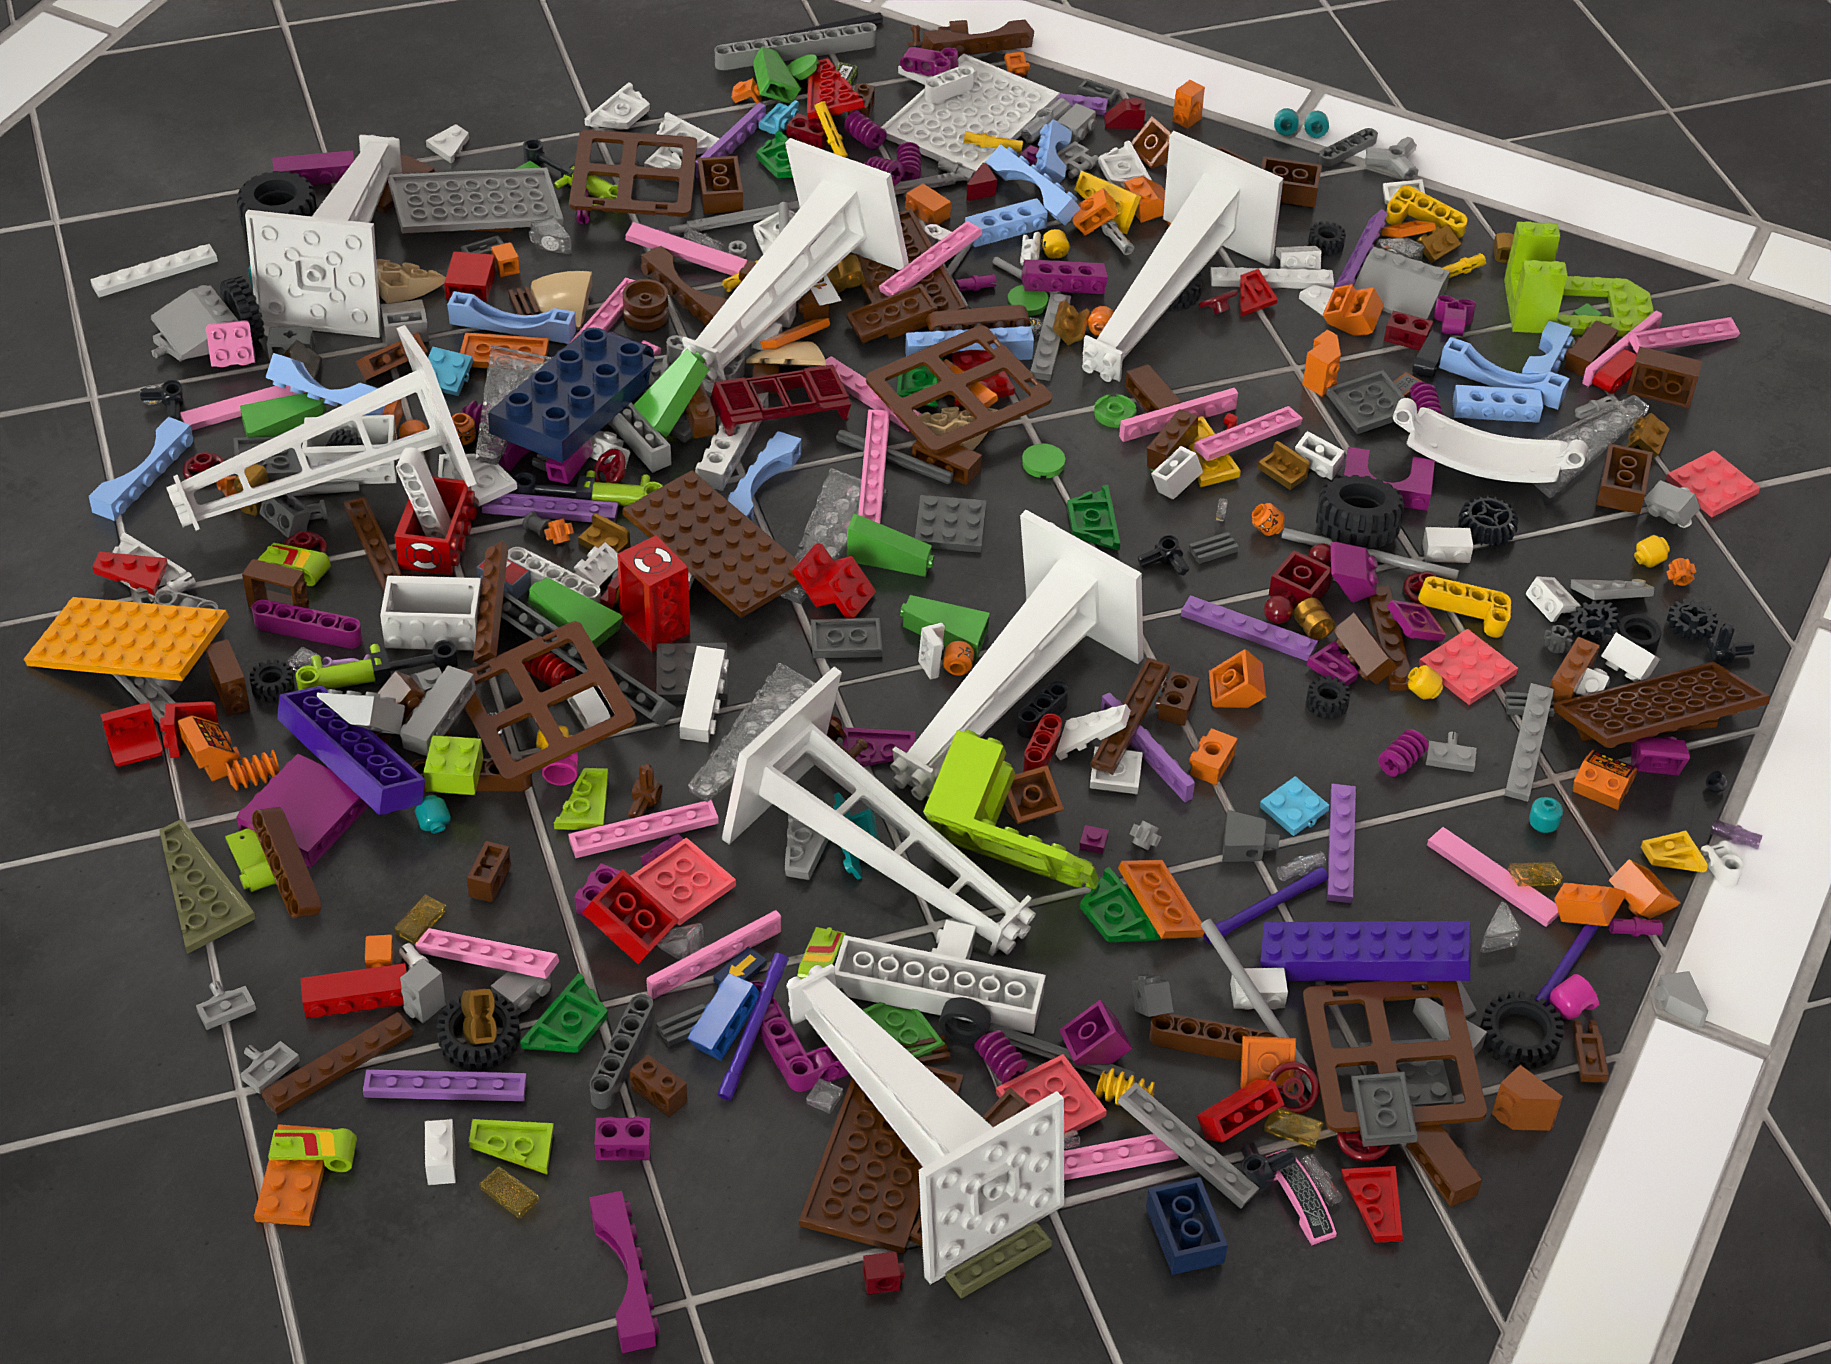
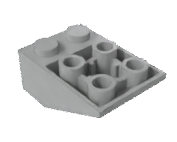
(405, 313)
(366, 710)

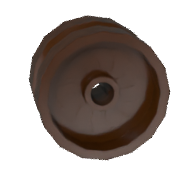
(645, 304)

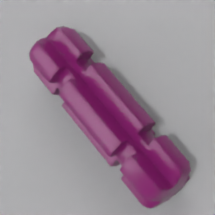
(660, 849)

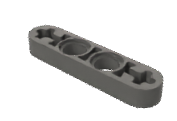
(1331, 156)

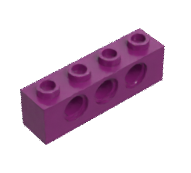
(1064, 276)

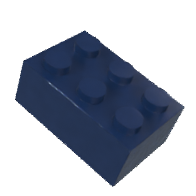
(1186, 1226)

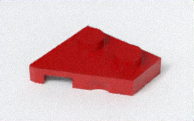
(1255, 293)

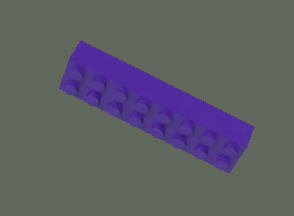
(351, 752)
(1369, 950)

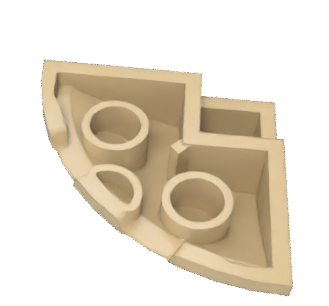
(405, 282)
(565, 292)
(794, 353)
(951, 419)

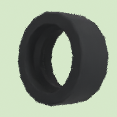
(1643, 624)
(967, 1009)

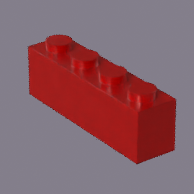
(352, 991)

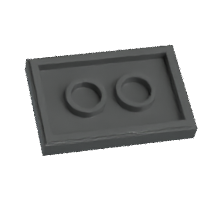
(846, 638)
(1384, 1109)

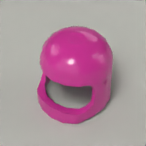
(562, 771)
(1573, 997)

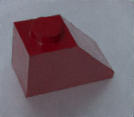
(1126, 115)

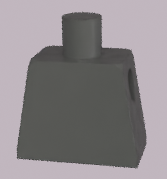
(1246, 838)

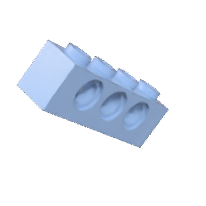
(1009, 221)
(1497, 403)

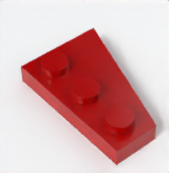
(133, 569)
(1377, 1200)

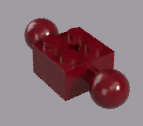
(1298, 580)

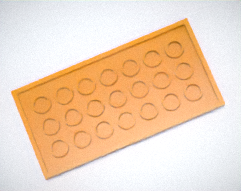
(127, 638)

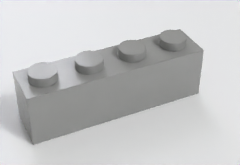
(642, 438)
(438, 709)

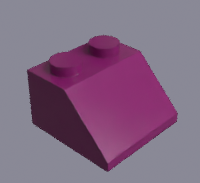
(1354, 571)
(1659, 755)
(1095, 1036)

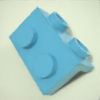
(779, 117)

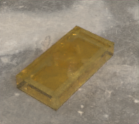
(1535, 874)
(420, 918)
(1294, 1127)
(509, 1192)

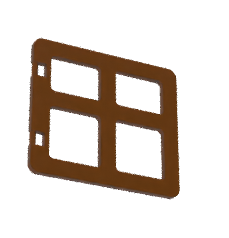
(628, 171)
(957, 385)
(537, 703)
(1387, 1054)

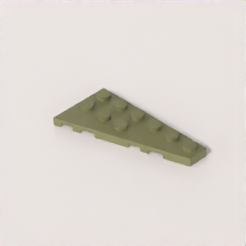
(202, 892)

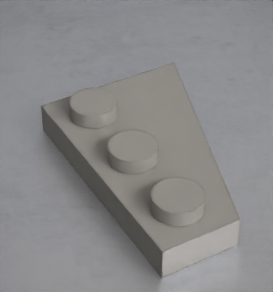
(1612, 589)
(802, 849)

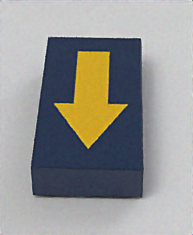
(744, 966)

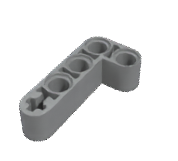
(733, 370)

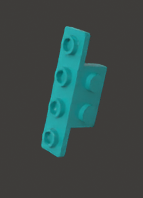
(865, 821)

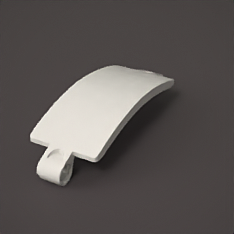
(1484, 452)

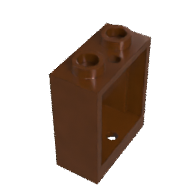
(260, 572)
(227, 677)

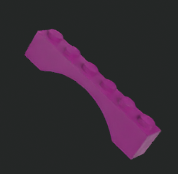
(633, 1319)

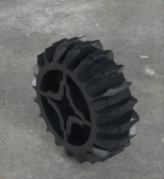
(1489, 520)

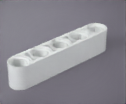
(423, 493)
(542, 568)

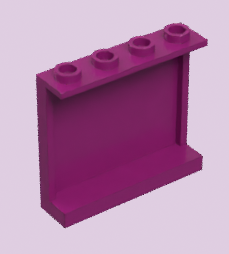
(314, 803)

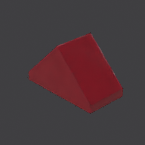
(981, 184)

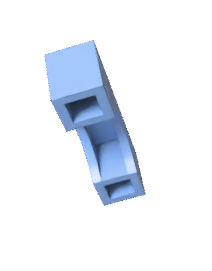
(1053, 139)
(1553, 342)

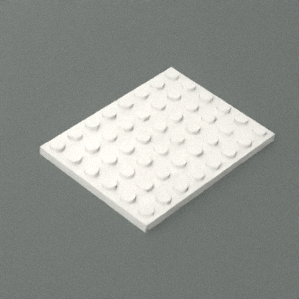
(996, 105)

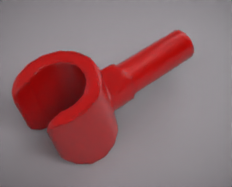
(1230, 421)

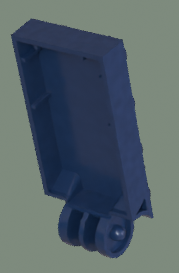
(574, 394)

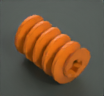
(253, 770)

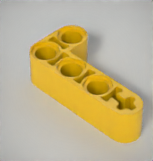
(1432, 210)
(1469, 601)

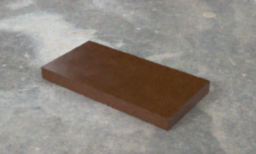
(408, 165)
(891, 313)

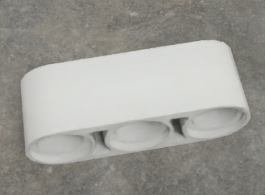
(949, 84)
(588, 707)

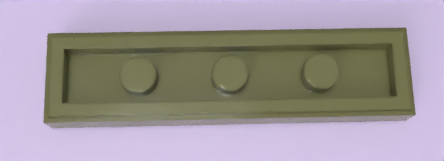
(998, 1260)

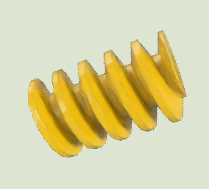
(1117, 1086)

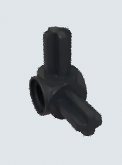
(170, 394)
(1166, 552)
(1724, 649)
(1259, 1168)

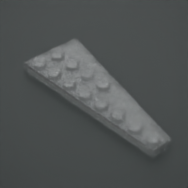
(505, 373)
(1597, 433)
(830, 521)
(770, 702)

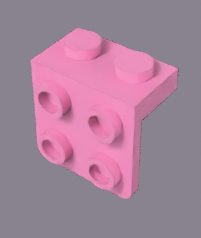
(230, 343)

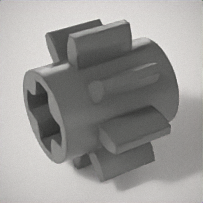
(1558, 639)

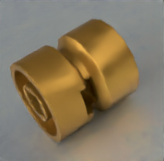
(1314, 619)

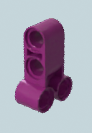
(929, 61)
(1454, 314)

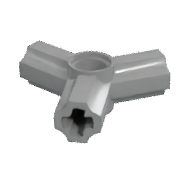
(1395, 158)

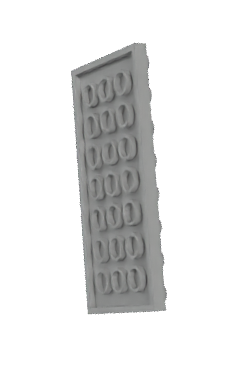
(473, 199)

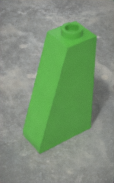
(774, 77)
(672, 392)
(279, 415)
(887, 548)
(564, 605)
(959, 622)

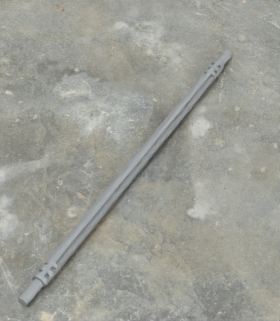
(764, 212)

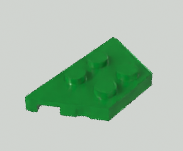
(775, 156)
(916, 381)
(1094, 518)
(1117, 912)
(568, 1020)

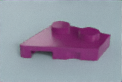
(1333, 663)

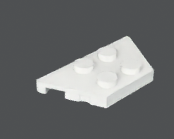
(619, 110)
(675, 126)
(1122, 165)
(768, 230)
(134, 547)

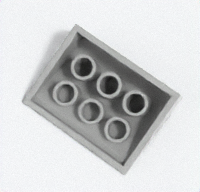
(1403, 282)
(186, 318)

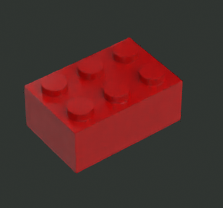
(630, 916)

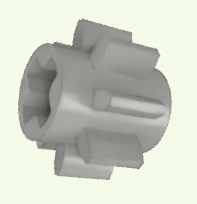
(1145, 835)

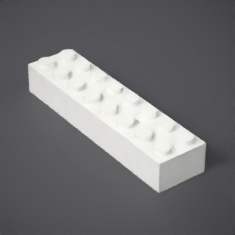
(929, 979)

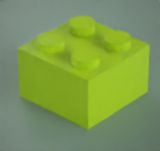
(453, 765)

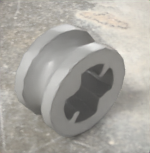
(738, 249)

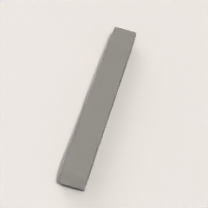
(797, 45)

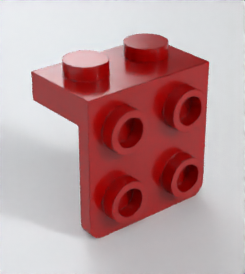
(178, 711)
(131, 734)

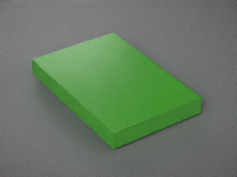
(905, 1026)

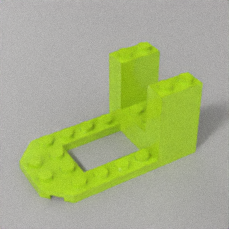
(1538, 282)
(968, 804)

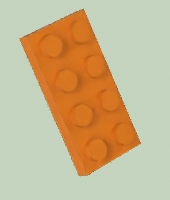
(479, 346)
(1161, 899)
(290, 1188)

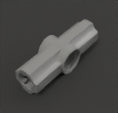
(1044, 116)

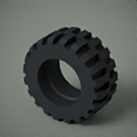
(277, 194)
(1360, 511)

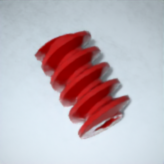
(550, 669)

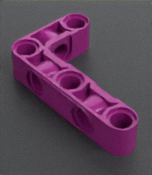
(790, 1054)

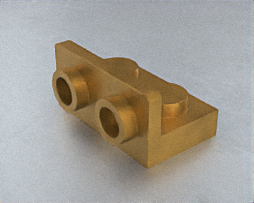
(1069, 323)
(604, 531)

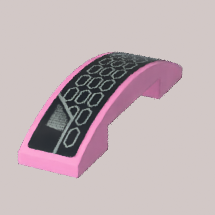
(1307, 1201)

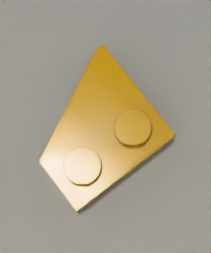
(1674, 852)

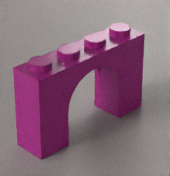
(556, 470)
(1414, 490)

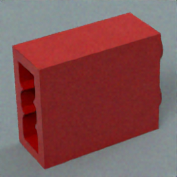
(470, 274)

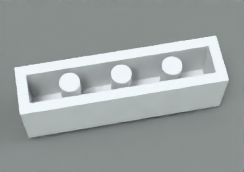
(703, 693)

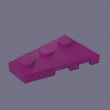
(879, 743)

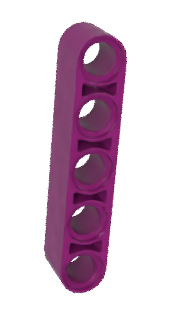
(307, 624)

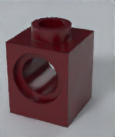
(882, 1272)

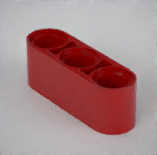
(1615, 372)
(1043, 742)

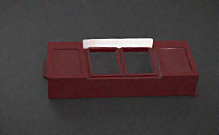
(738, 400)

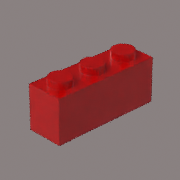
(1240, 1110)

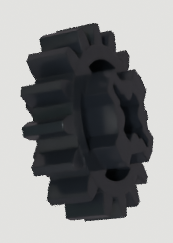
(1692, 619)
(1594, 620)

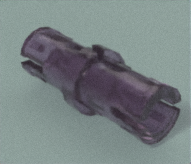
(1736, 834)

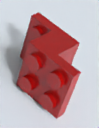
(834, 581)

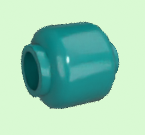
(1286, 121)
(1316, 124)
(432, 814)
(1546, 814)

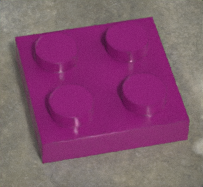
(1416, 621)

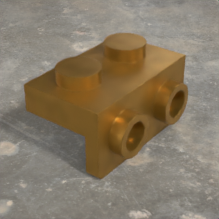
(1439, 243)
(1648, 434)
(1285, 466)

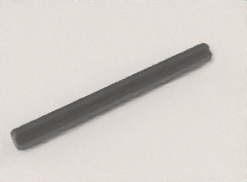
(899, 458)
(1052, 1051)

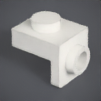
(1593, 681)

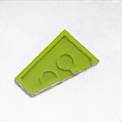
(587, 802)
(514, 1141)

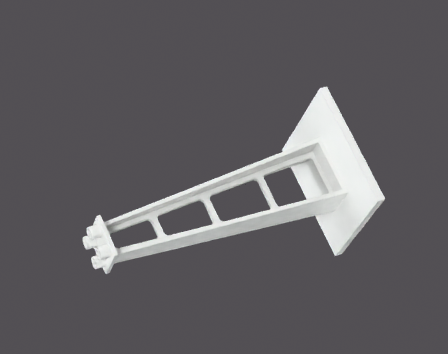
(1210, 205)
(840, 206)
(325, 265)
(441, 433)
(1068, 595)
(796, 743)
(974, 1177)

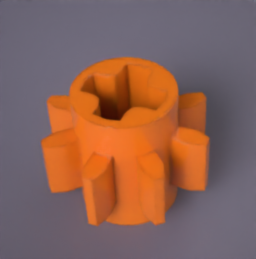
(559, 531)
(1681, 571)

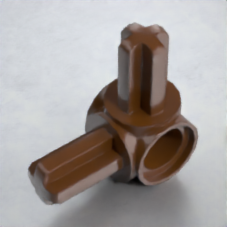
(645, 791)

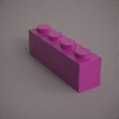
(316, 168)

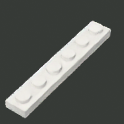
(153, 270)
(1275, 277)

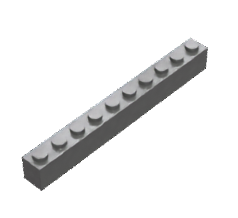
(636, 693)

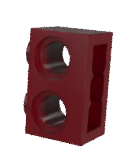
(807, 131)
(1407, 330)

